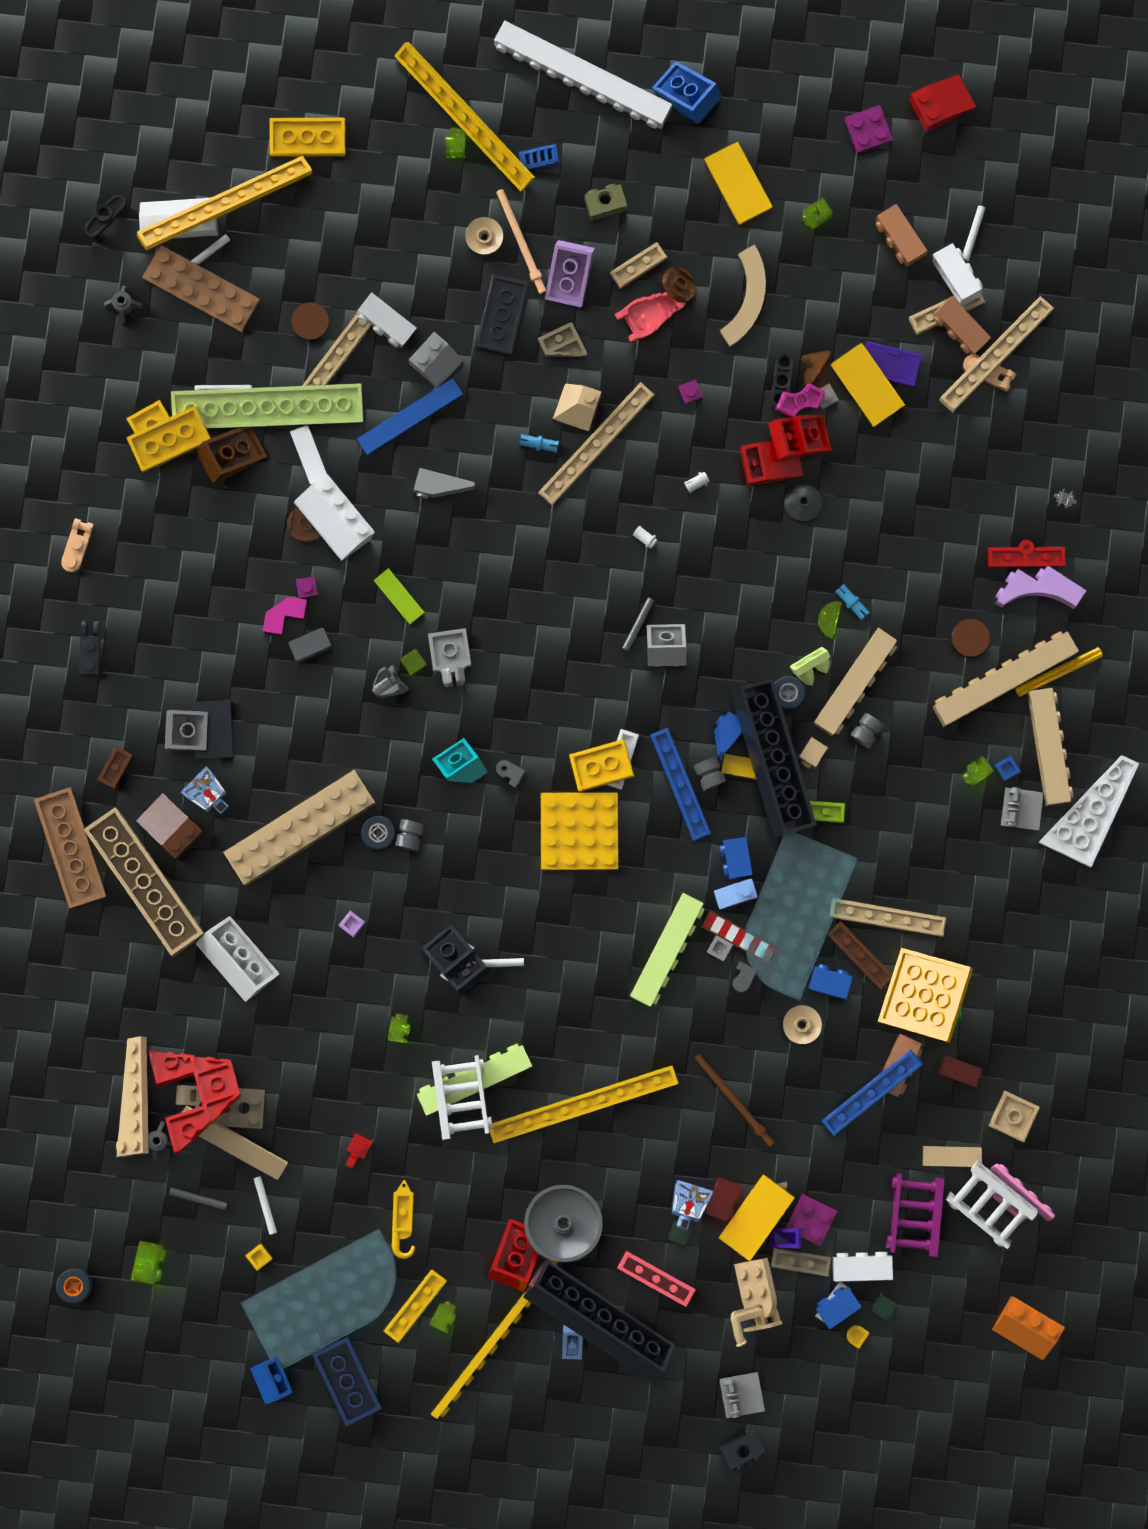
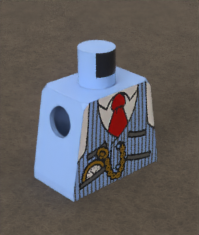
(206, 791)
(689, 1203)

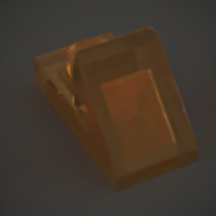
(816, 361)

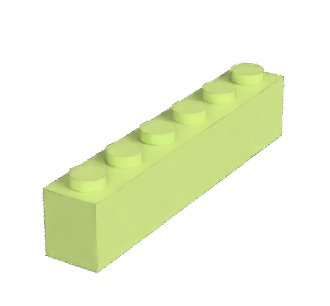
(666, 950)
(495, 1070)

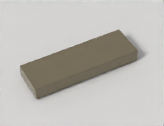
(800, 1262)

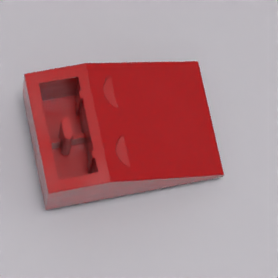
(763, 467)

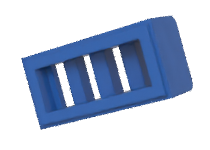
(537, 151)

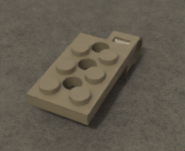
(233, 1118)

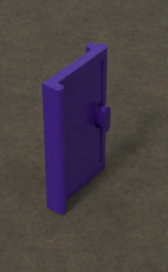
(898, 365)

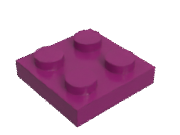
(868, 129)
(812, 1219)

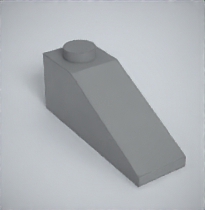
(436, 484)

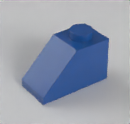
(726, 733)

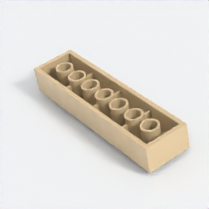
(299, 828)
(144, 882)

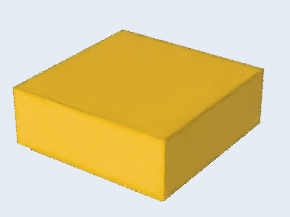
(259, 1257)

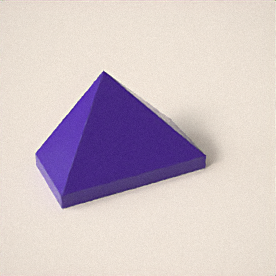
(785, 1238)

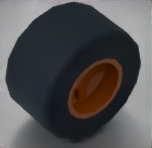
(74, 1292)

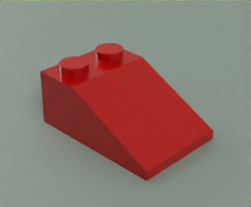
(941, 102)
(514, 1258)

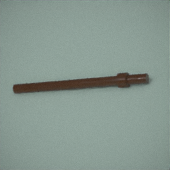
(758, 1128)

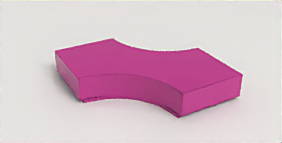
(791, 403)

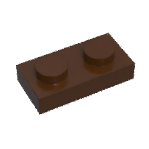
(115, 767)

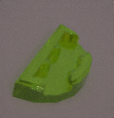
(828, 618)

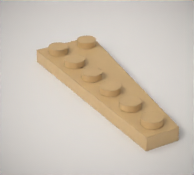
(134, 1105)

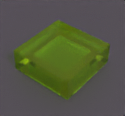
(413, 662)

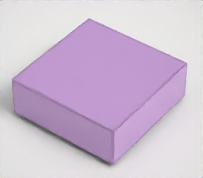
(352, 923)

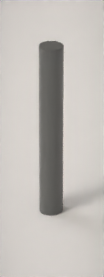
(638, 624)
(198, 1199)

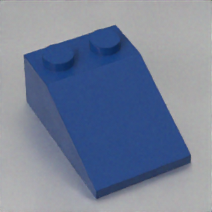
(688, 91)

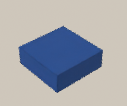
(1007, 768)

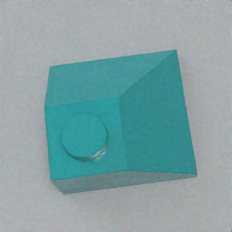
(460, 763)

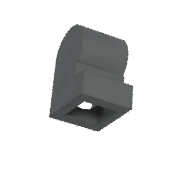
(508, 770)
(745, 977)

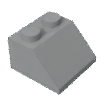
(435, 360)
(666, 645)
(186, 730)

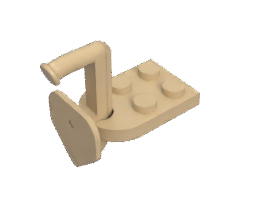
(757, 1298)

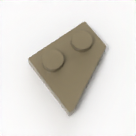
(562, 343)

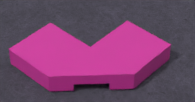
(287, 608)

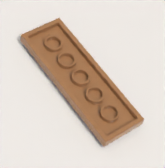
(201, 288)
(70, 848)

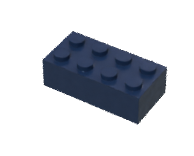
(347, 1381)

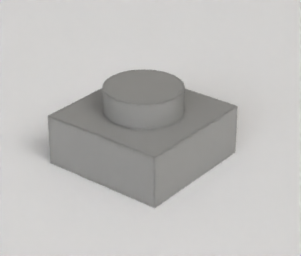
(829, 397)
(719, 948)

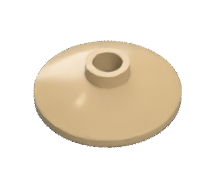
(480, 227)
(812, 1024)

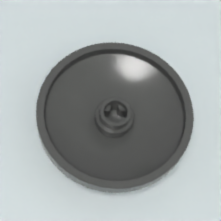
(563, 1224)

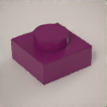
(690, 392)
(306, 587)

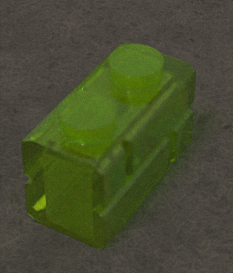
(147, 1262)

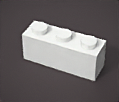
(957, 274)
(385, 320)
(862, 1267)

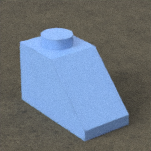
(735, 894)
(571, 1344)

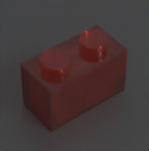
(959, 1071)
(722, 1199)

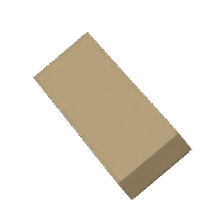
(638, 265)
(951, 1156)

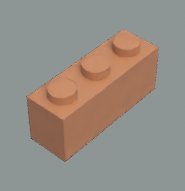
(900, 235)
(961, 326)
(901, 1046)

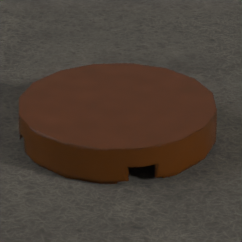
(679, 284)
(310, 321)
(301, 528)
(970, 638)

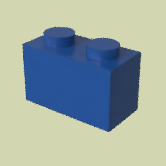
(736, 858)
(830, 982)
(837, 1307)
(271, 1380)

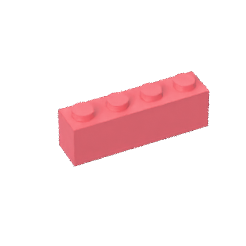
(656, 1278)

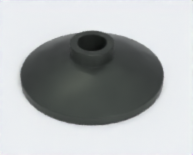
(799, 511)

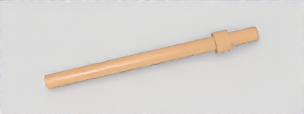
(535, 274)

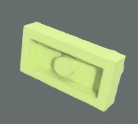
(803, 667)

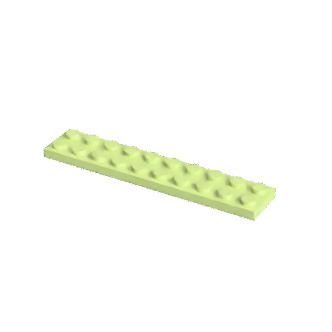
(273, 405)

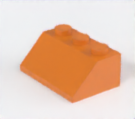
(1028, 1328)

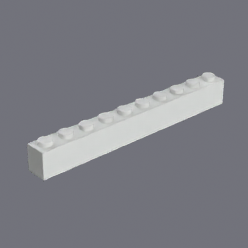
(582, 75)

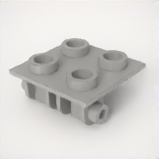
(1022, 808)
(742, 1395)

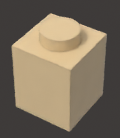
(812, 753)

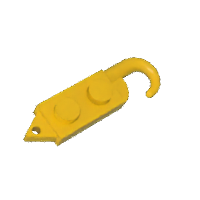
(402, 1219)

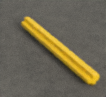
(1058, 672)

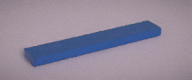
(410, 416)
(680, 784)
(872, 1092)

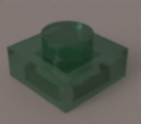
(679, 1235)
(883, 1307)

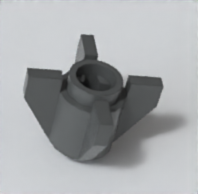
(125, 307)
(388, 683)
(164, 1141)

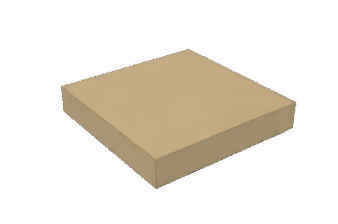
(1014, 1116)

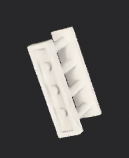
(446, 1109)
(1010, 1198)

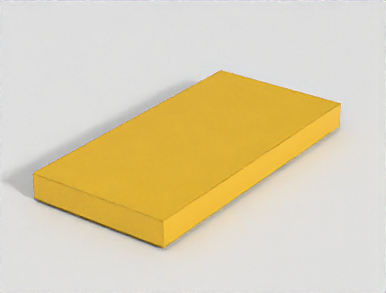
(307, 137)
(738, 183)
(867, 384)
(168, 439)
(756, 1217)

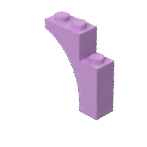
(1049, 584)

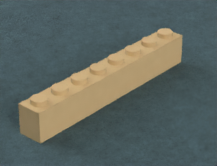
(1005, 679)

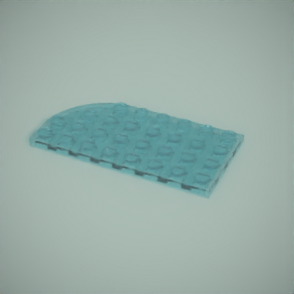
(795, 912)
(324, 1300)

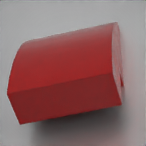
(799, 436)

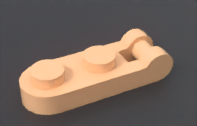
(993, 377)
(76, 546)

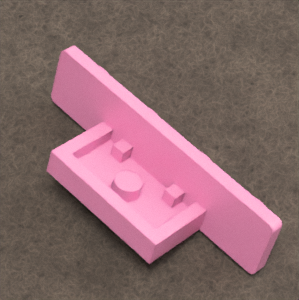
(1003, 1173)

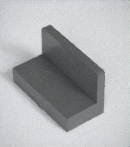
(310, 645)

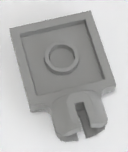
(450, 655)

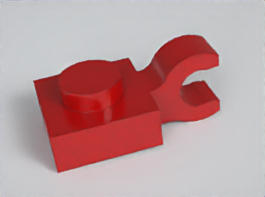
(359, 1148)

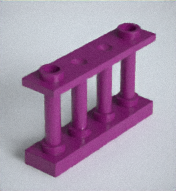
(934, 1207)

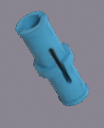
(538, 443)
(852, 602)

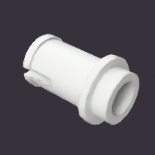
(697, 482)
(645, 537)

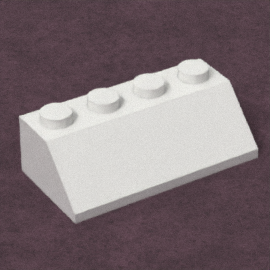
(157, 211)
(334, 517)
(237, 958)

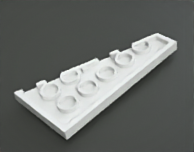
(1089, 819)

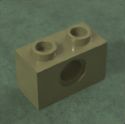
(597, 209)

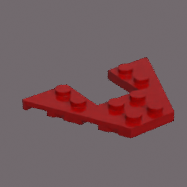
(216, 1088)

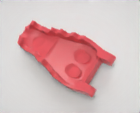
(648, 314)

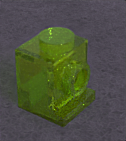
(456, 143)
(815, 220)
(977, 772)
(399, 1028)
(444, 1316)

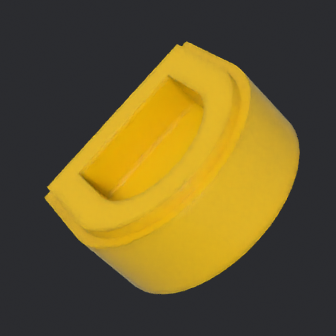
(857, 1335)

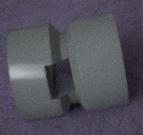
(867, 731)
(709, 772)
(409, 835)

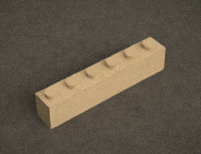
(855, 681)
(1049, 746)

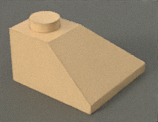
(577, 406)

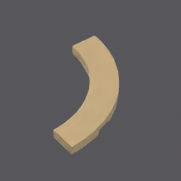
(753, 299)

